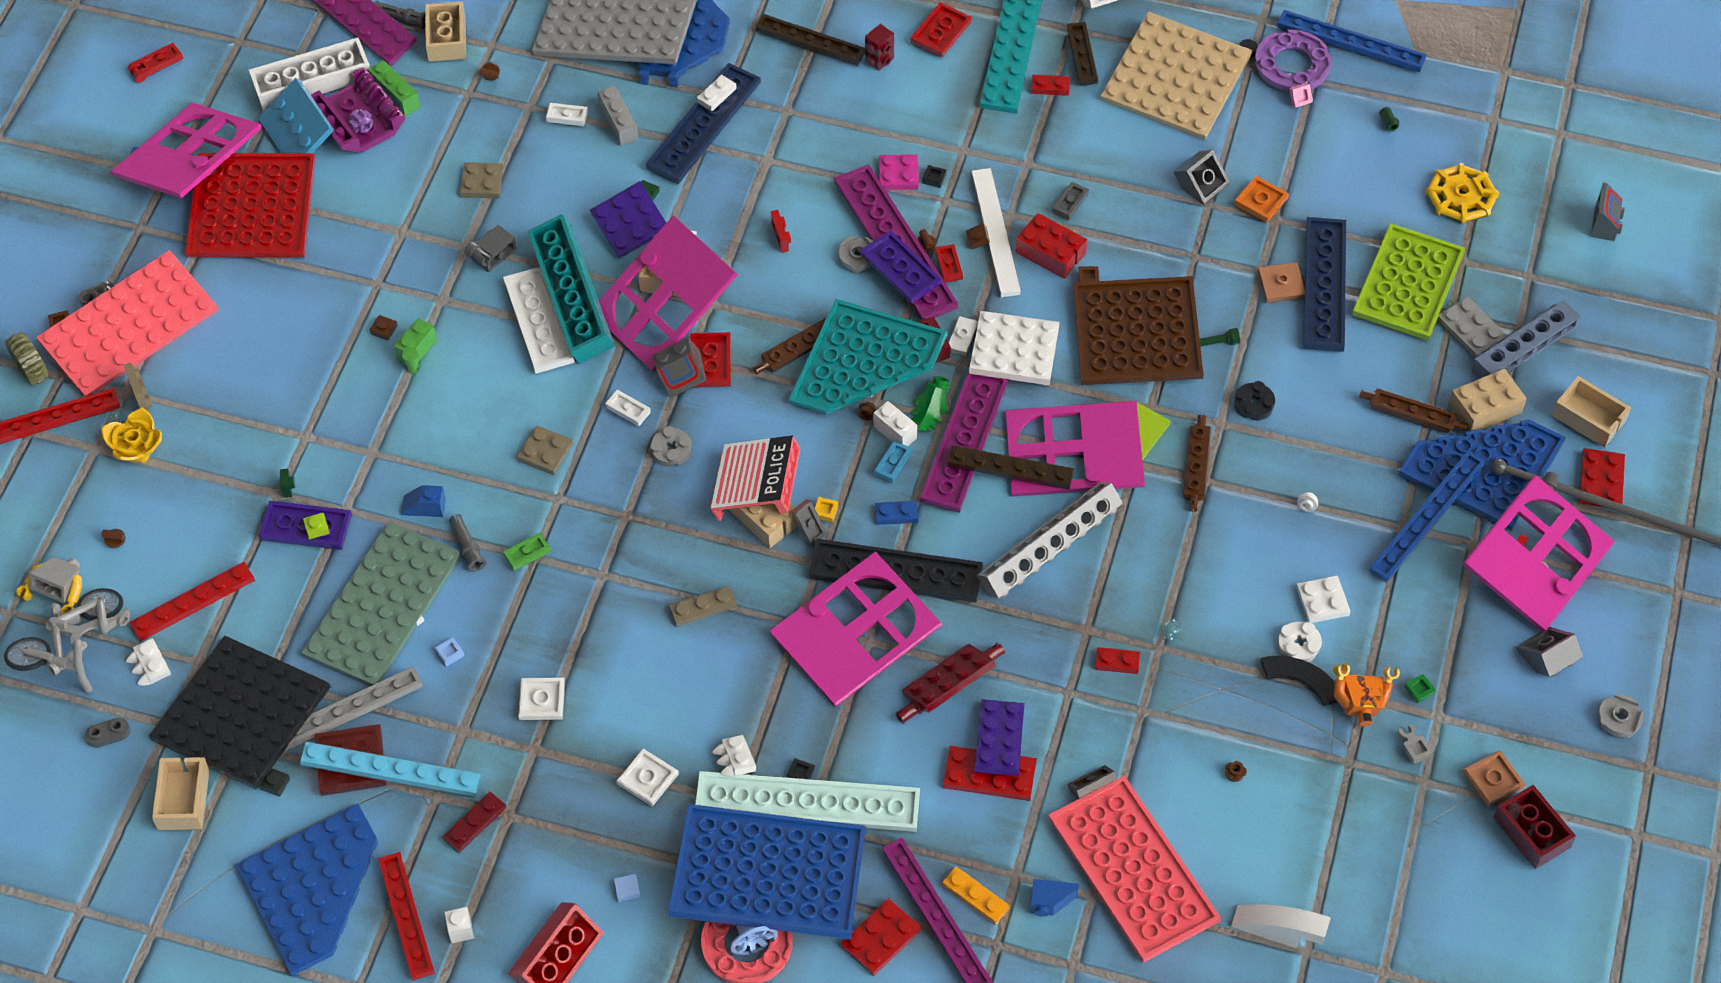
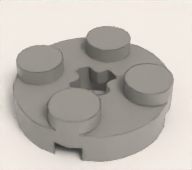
(847, 256)
(667, 437)
(1620, 727)

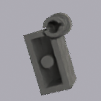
(491, 248)

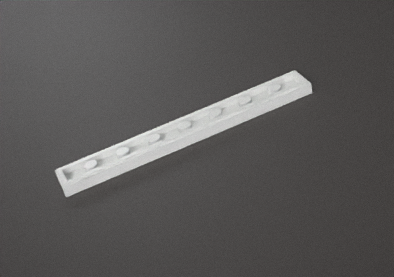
(999, 243)

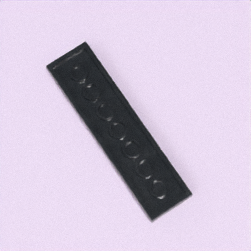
(920, 572)

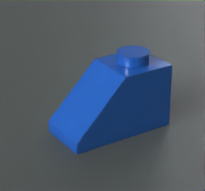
(424, 502)
(1051, 896)

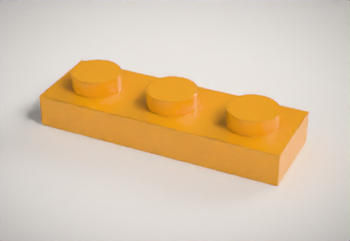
(975, 895)

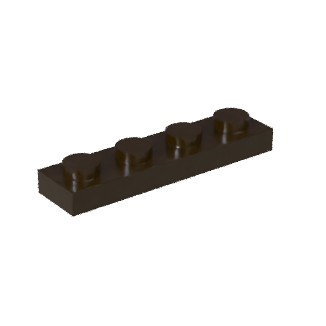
(1082, 53)

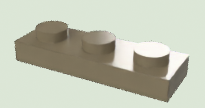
(703, 606)

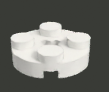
(1305, 632)

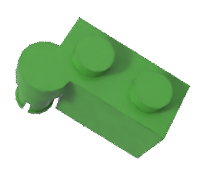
(415, 344)

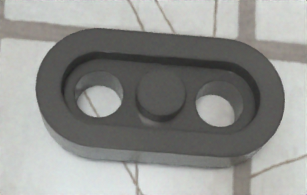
(107, 733)

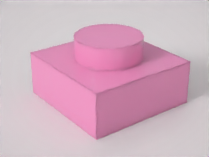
(1300, 95)

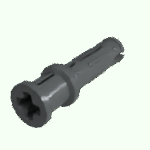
(408, 15)
(469, 549)

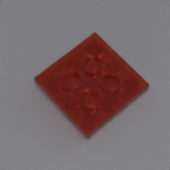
(362, 739)

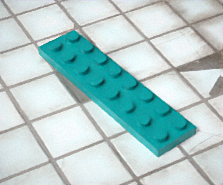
(1010, 55)

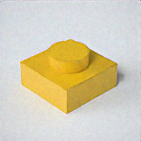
(826, 509)

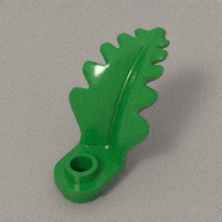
(931, 404)

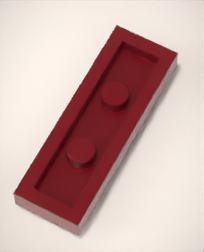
(474, 822)

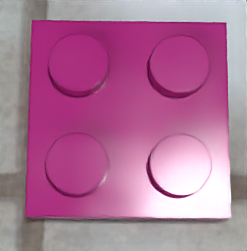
(899, 172)

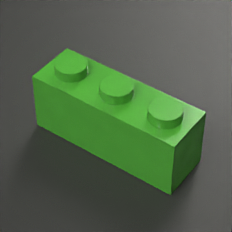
(395, 87)

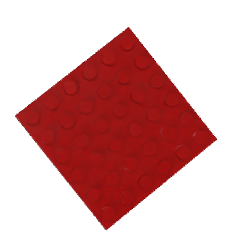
(252, 206)

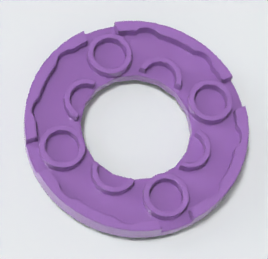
(1296, 40)

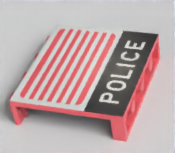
(756, 474)

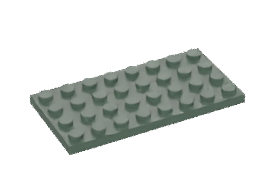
(381, 604)

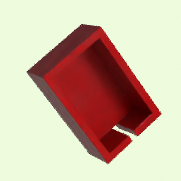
(1051, 245)

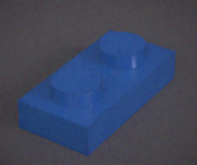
(896, 512)

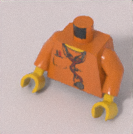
(1362, 694)

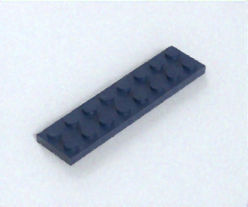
(700, 128)
(1325, 284)

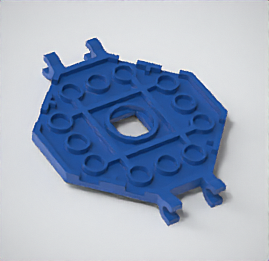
(703, 38)

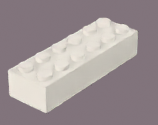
(318, 70)

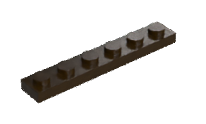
(810, 39)
(1010, 467)

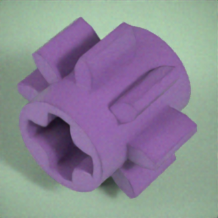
(360, 121)

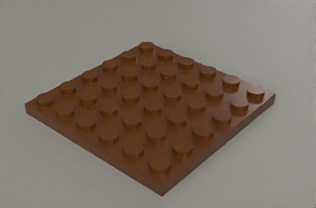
(1137, 330)

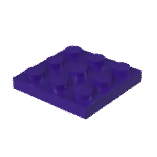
(628, 219)

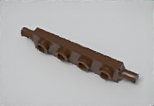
(790, 349)
(1413, 410)
(1197, 463)

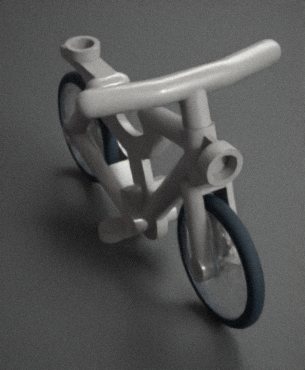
(98, 605)

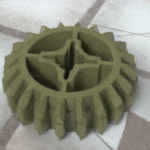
(26, 358)

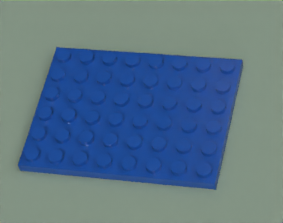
(768, 871)

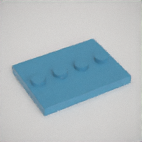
(295, 121)

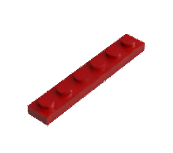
(58, 415)
(192, 601)
(406, 916)

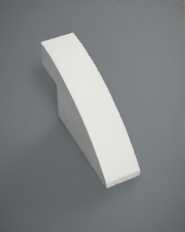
(1281, 923)

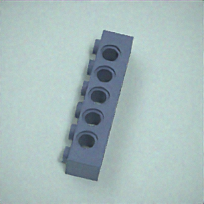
(1527, 341)

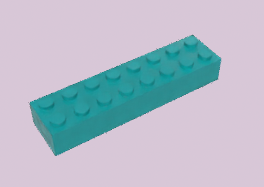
(571, 289)

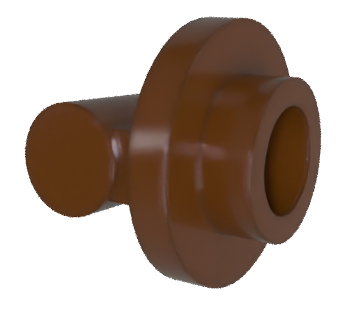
(490, 71)
(927, 241)
(113, 538)

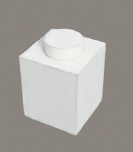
(459, 925)

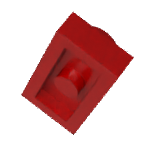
(1050, 85)
(779, 225)
(948, 263)
(1117, 660)

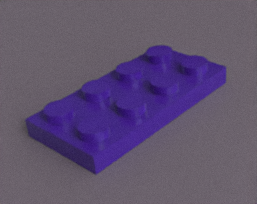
(900, 267)
(285, 524)
(999, 737)

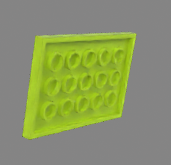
(1409, 282)

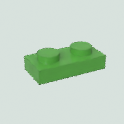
(527, 551)

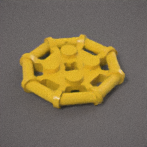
(1460, 201)

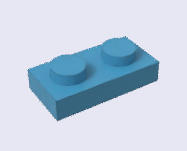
(893, 461)

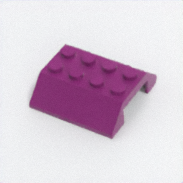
(363, 96)

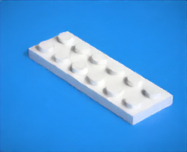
(538, 320)

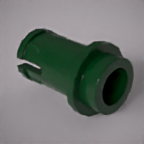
(1390, 121)

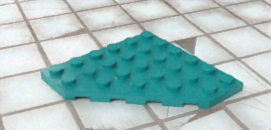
(862, 355)

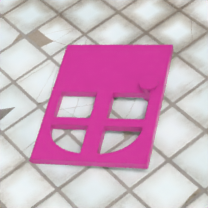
(176, 170)
(686, 269)
(1108, 444)
(1519, 573)
(830, 650)

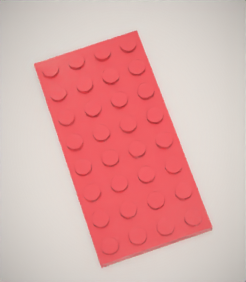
(127, 323)
(1134, 869)

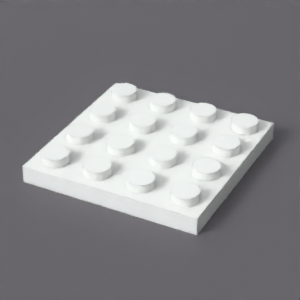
(1014, 348)

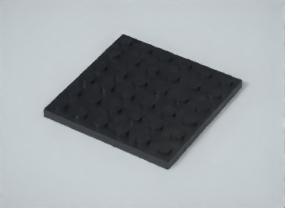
(240, 711)

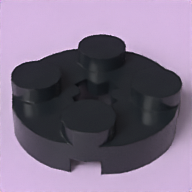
(1257, 391)

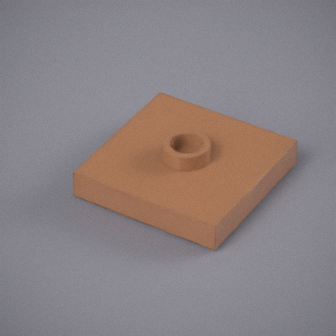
(1281, 282)
(1494, 778)

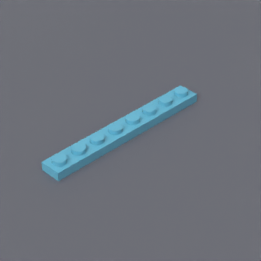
(390, 769)

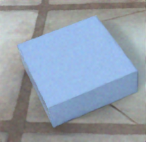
(449, 651)
(627, 888)

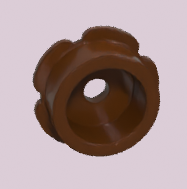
(866, 411)
(1235, 776)

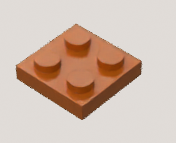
(1261, 199)

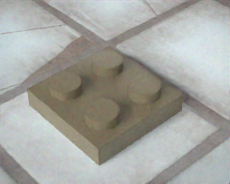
(482, 180)
(138, 386)
(545, 450)

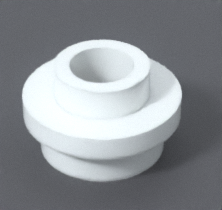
(1307, 502)

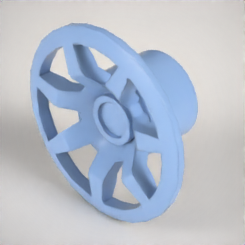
(750, 937)

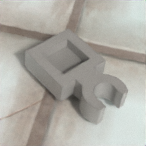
(1415, 747)

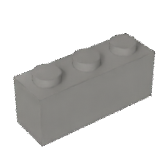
(618, 115)

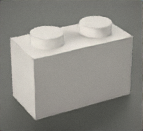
(895, 424)

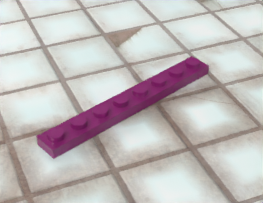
(935, 913)

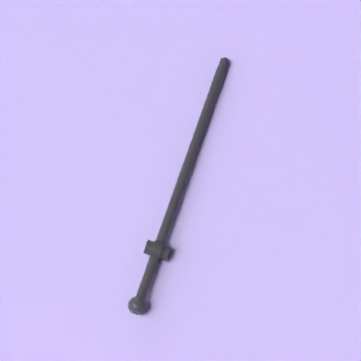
(1499, 467)

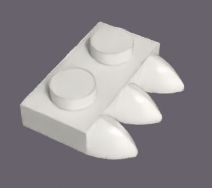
(150, 663)
(735, 756)

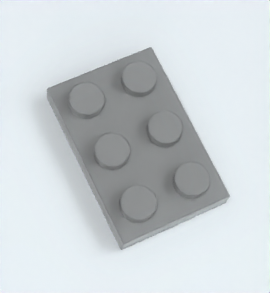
(1471, 327)

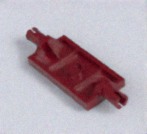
(947, 679)

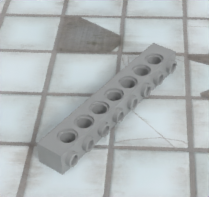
(992, 576)

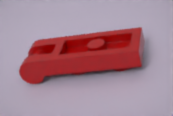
(154, 62)

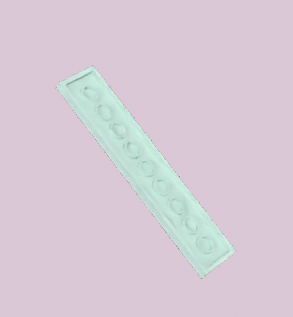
(830, 801)

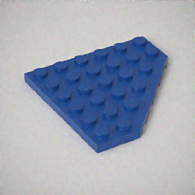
(1488, 495)
(310, 885)

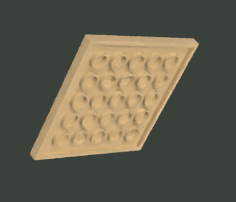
(1176, 75)

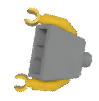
(55, 580)

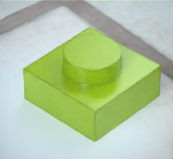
(316, 525)

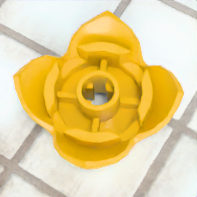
(133, 439)

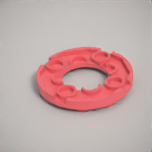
(734, 971)

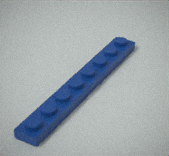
(1353, 41)
(1427, 516)

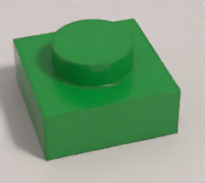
(1420, 688)

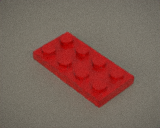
(961, 776)

